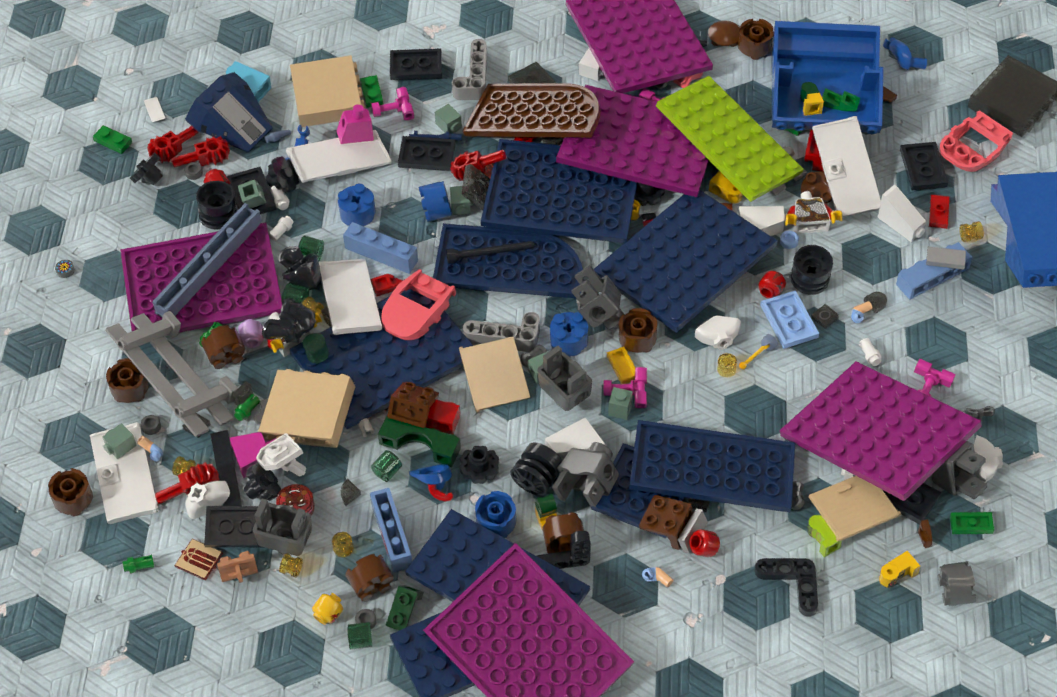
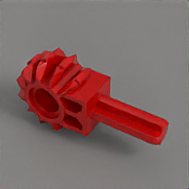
(169, 144)
(207, 152)
(476, 160)
(198, 474)

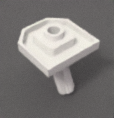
(281, 454)

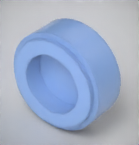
(789, 239)

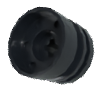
(215, 204)
(811, 269)
(536, 469)

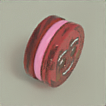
(297, 497)

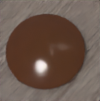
(724, 33)
(818, 186)

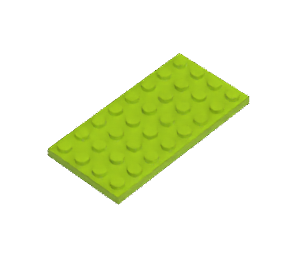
(729, 138)

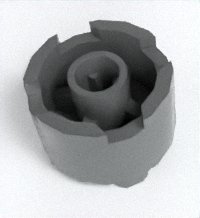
(957, 583)

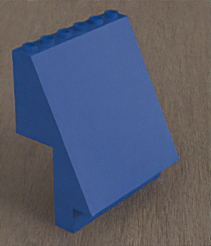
(831, 58)
(1030, 212)

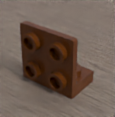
(412, 404)
(667, 518)

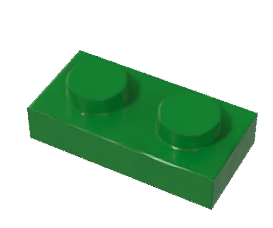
(371, 90)
(112, 139)
(972, 523)

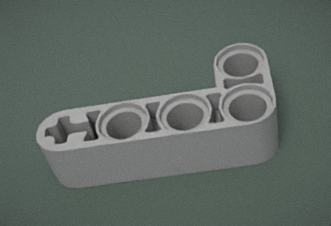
(473, 86)
(484, 332)

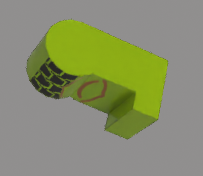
(823, 534)

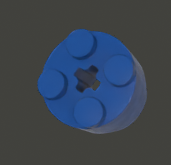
(435, 201)
(356, 205)
(569, 332)
(496, 513)

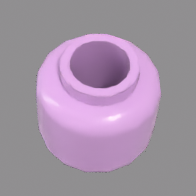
(251, 333)

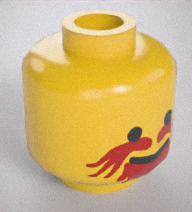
(327, 608)

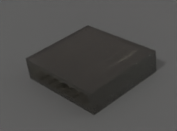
(1015, 95)

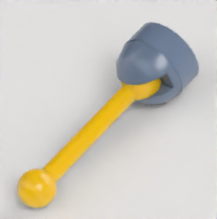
(767, 343)

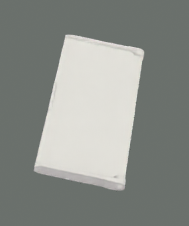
(331, 158)
(847, 166)
(349, 296)
(124, 481)

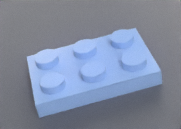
(789, 319)

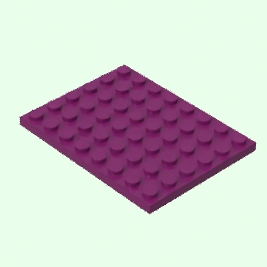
(639, 41)
(637, 145)
(236, 292)
(880, 430)
(526, 636)

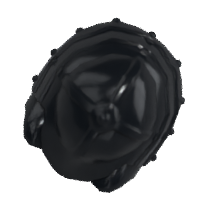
(300, 269)
(293, 322)

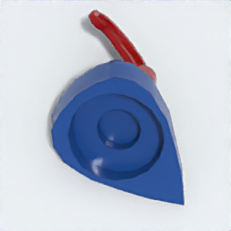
(435, 477)

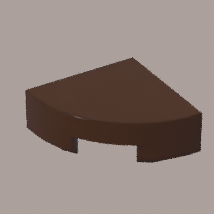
(888, 95)
(925, 533)

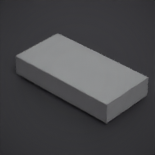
(945, 257)
(696, 522)

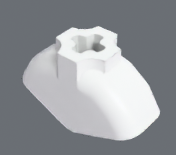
(718, 331)
(993, 458)
(209, 494)

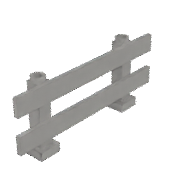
(183, 409)

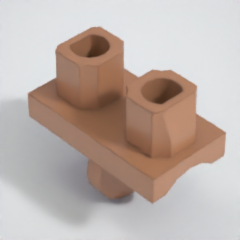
(237, 567)

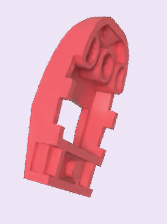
(964, 156)
(409, 319)

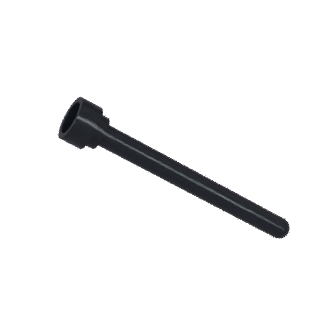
(455, 255)

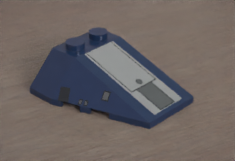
(230, 112)

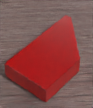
(384, 284)

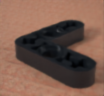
(577, 556)
(800, 576)

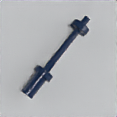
(458, 137)

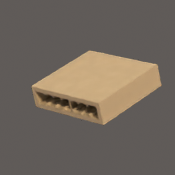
(325, 89)
(307, 407)

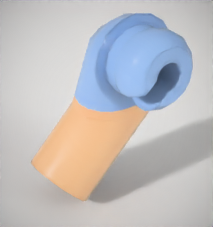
(858, 311)
(156, 452)
(657, 574)

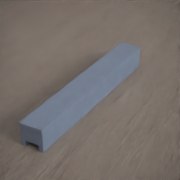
(207, 261)

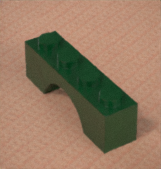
(398, 433)

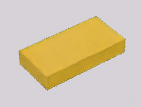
(622, 365)

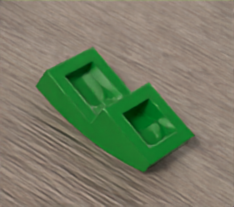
(842, 102)

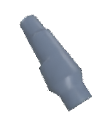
(275, 136)

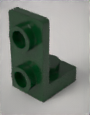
(403, 606)

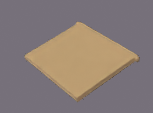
(494, 373)
(853, 507)

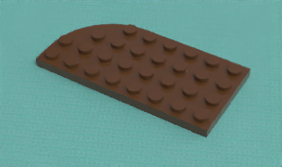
(535, 111)

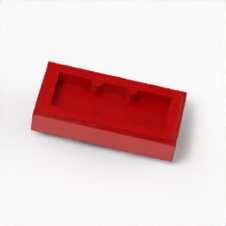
(939, 211)

